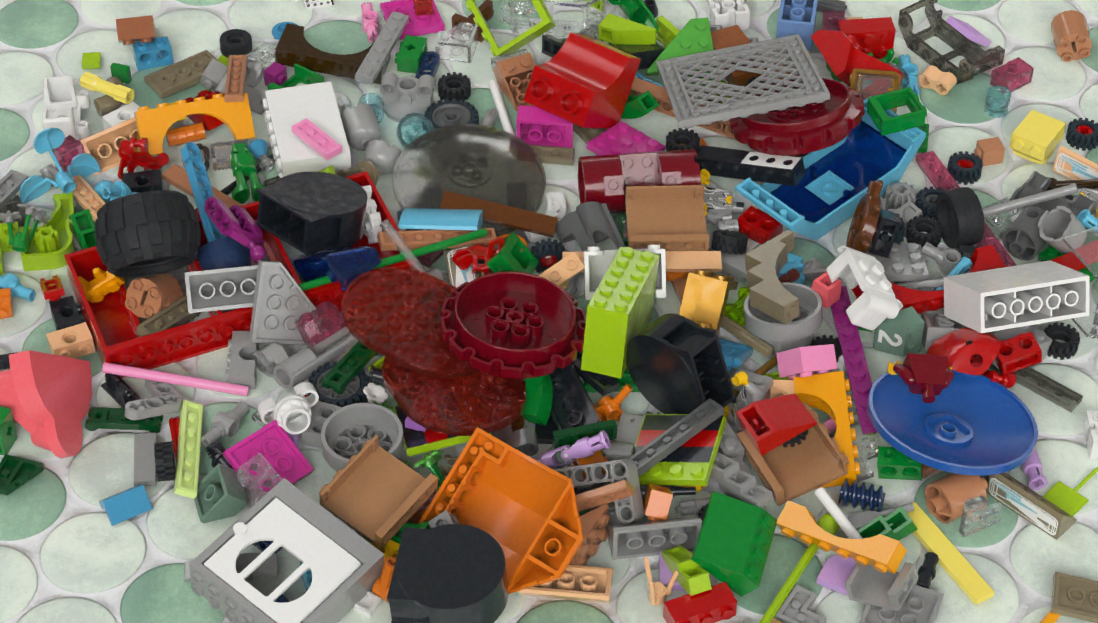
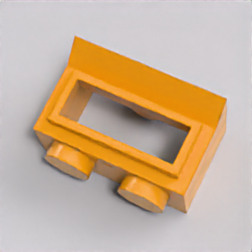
(101, 285)

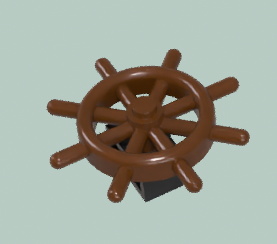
(871, 226)

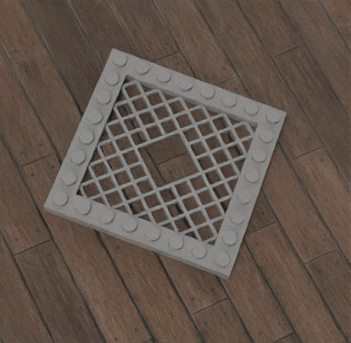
(810, 90)

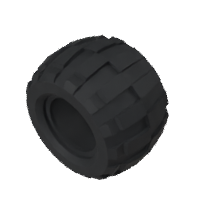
(147, 233)

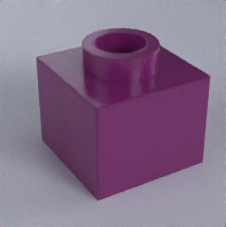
(275, 73)

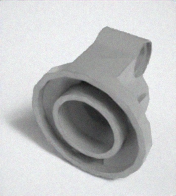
(406, 95)

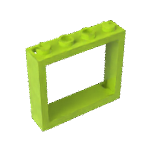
(523, 39)

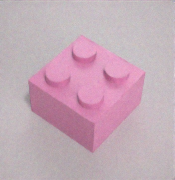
(806, 361)

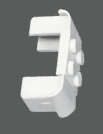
(64, 107)
(878, 297)

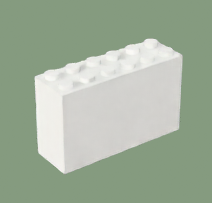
(292, 105)
(1016, 296)

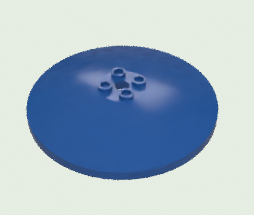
(966, 431)

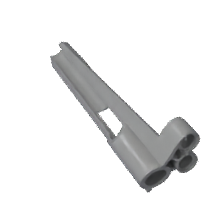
(293, 369)

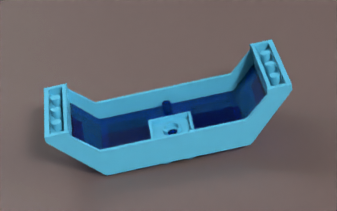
(837, 178)

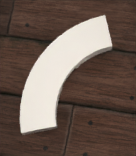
(556, 207)

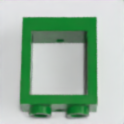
(878, 104)

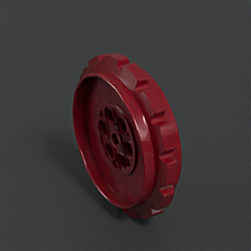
(802, 128)
(513, 325)

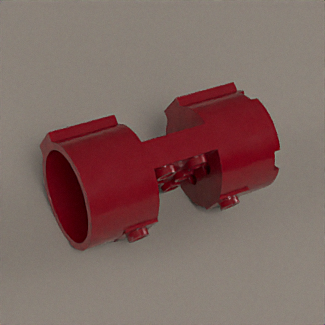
(607, 176)

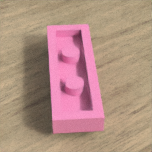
(316, 139)

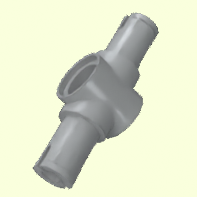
(944, 258)
(225, 424)

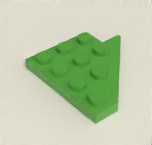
(692, 39)

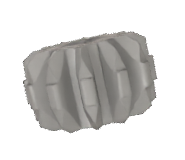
(899, 194)

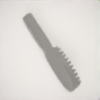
(915, 285)
(860, 519)

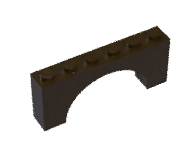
(295, 49)

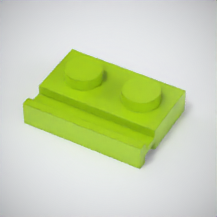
(666, 31)

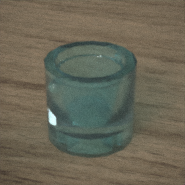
(997, 101)
(376, 102)

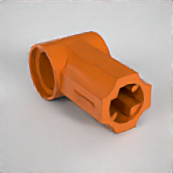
(382, 584)

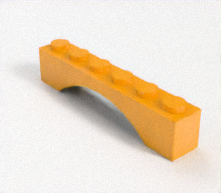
(879, 551)

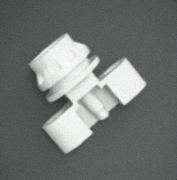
(291, 411)

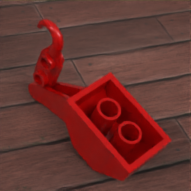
(845, 54)

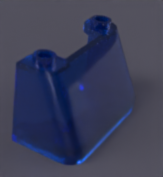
(339, 265)

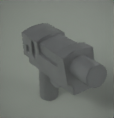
(831, 5)

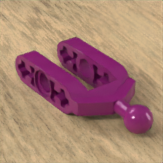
(238, 228)

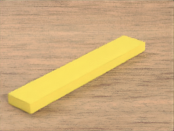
(950, 558)

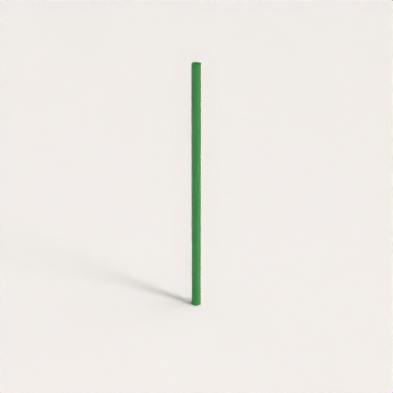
(399, 258)

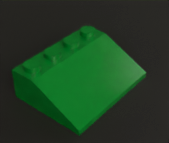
(734, 542)

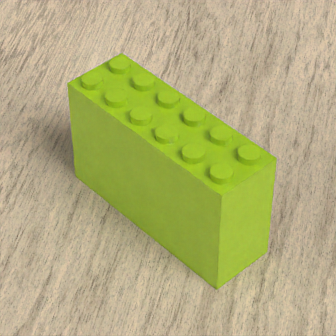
(619, 311)

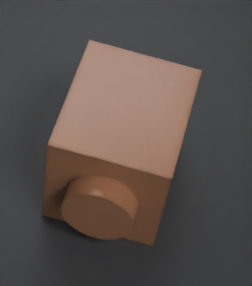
(990, 151)

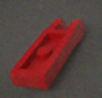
(52, 288)

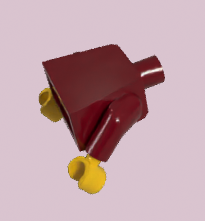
(923, 374)

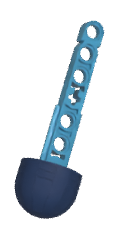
(220, 250)

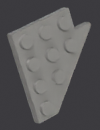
(277, 306)

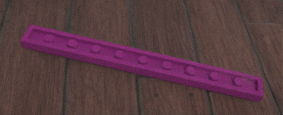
(853, 359)

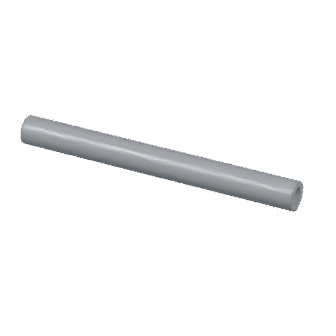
(1030, 200)

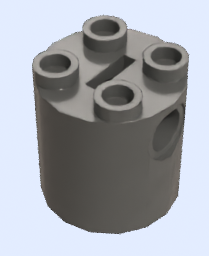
(1023, 235)

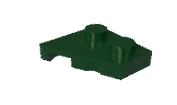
(16, 472)

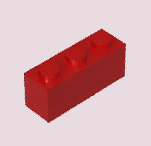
(703, 607)

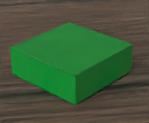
(121, 71)

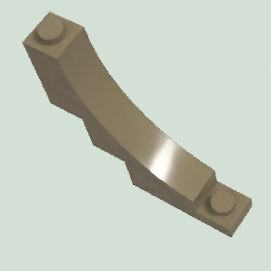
(762, 274)

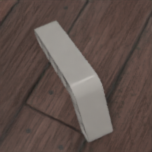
(613, 474)

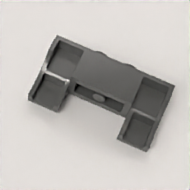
(1039, 183)

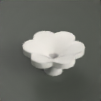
(375, 393)

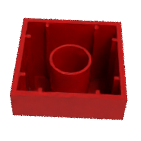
(584, 82)

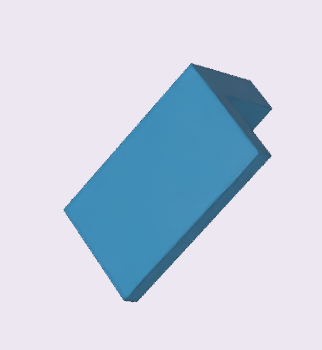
(126, 504)

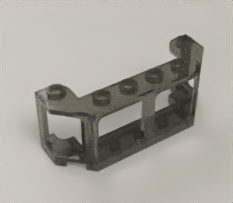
(974, 55)

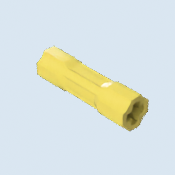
(96, 83)

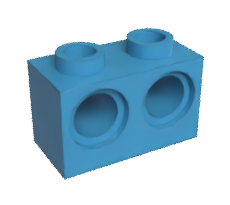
(152, 54)

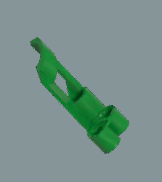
(637, 11)

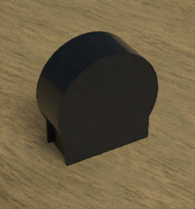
(313, 211)
(678, 365)
(448, 576)

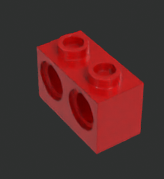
(759, 225)
(1017, 356)

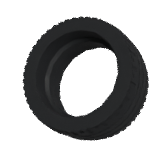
(960, 217)

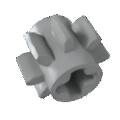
(50, 172)
(728, 224)

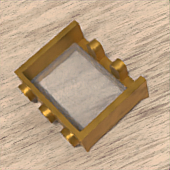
(874, 82)

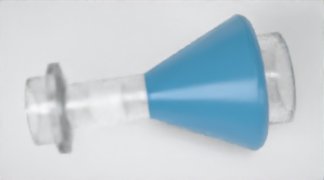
(259, 150)

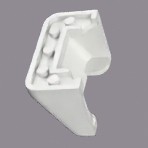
(598, 262)

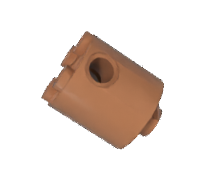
(1071, 35)
(152, 294)
(948, 494)

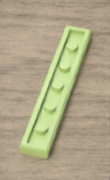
(188, 449)

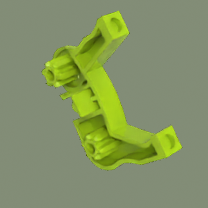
(48, 242)

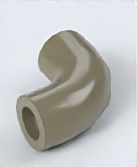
(107, 103)

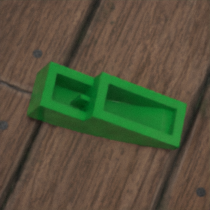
(83, 228)
(895, 525)

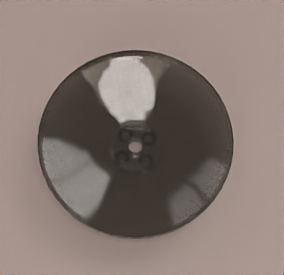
(502, 172)

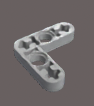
(164, 401)

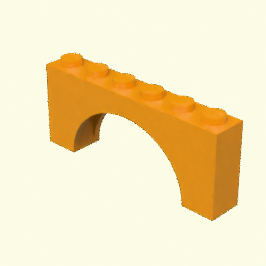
(155, 122)
(829, 395)

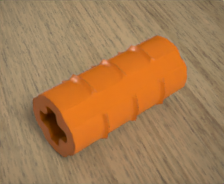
(185, 134)

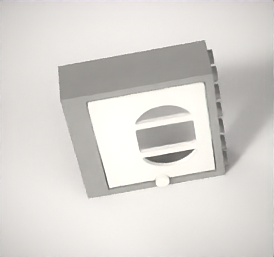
(310, 535)

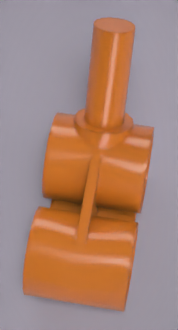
(609, 407)

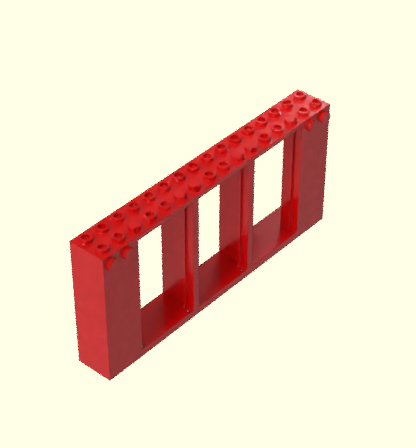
(116, 326)

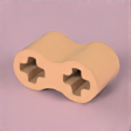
(937, 80)

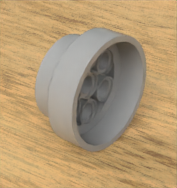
(796, 332)
(353, 425)

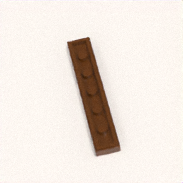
(503, 214)

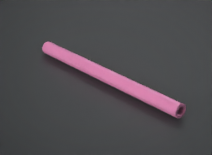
(175, 379)

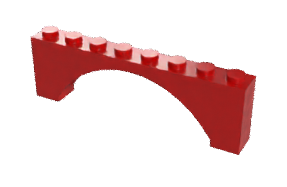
(983, 259)

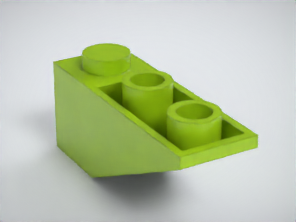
(625, 32)

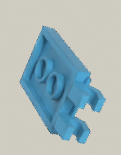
(734, 353)

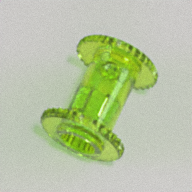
(736, 310)

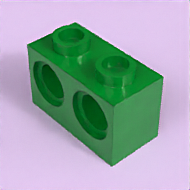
(896, 465)

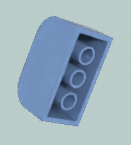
(798, 18)

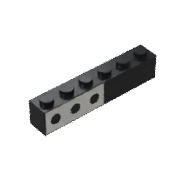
(750, 164)

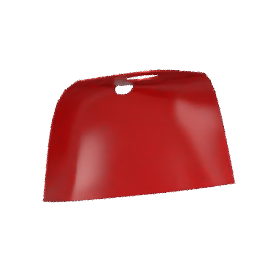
(959, 354)

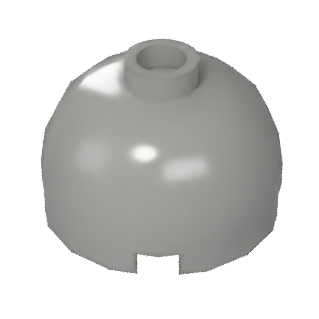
(382, 156)

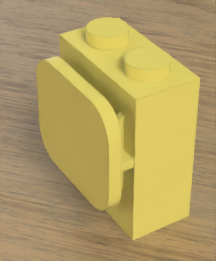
(1037, 137)

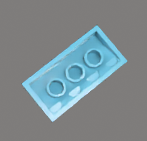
(441, 219)

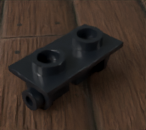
(119, 390)

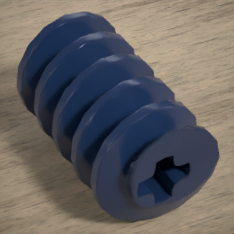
(861, 495)

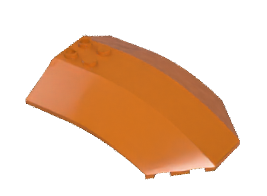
(518, 504)

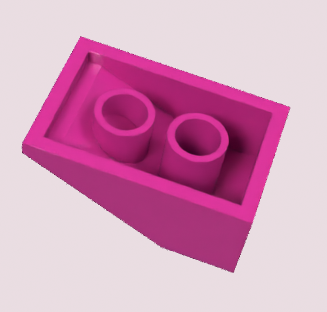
(543, 128)

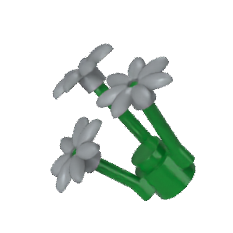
(22, 241)

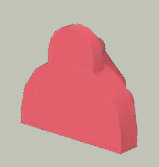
(48, 398)

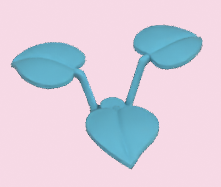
(82, 165)

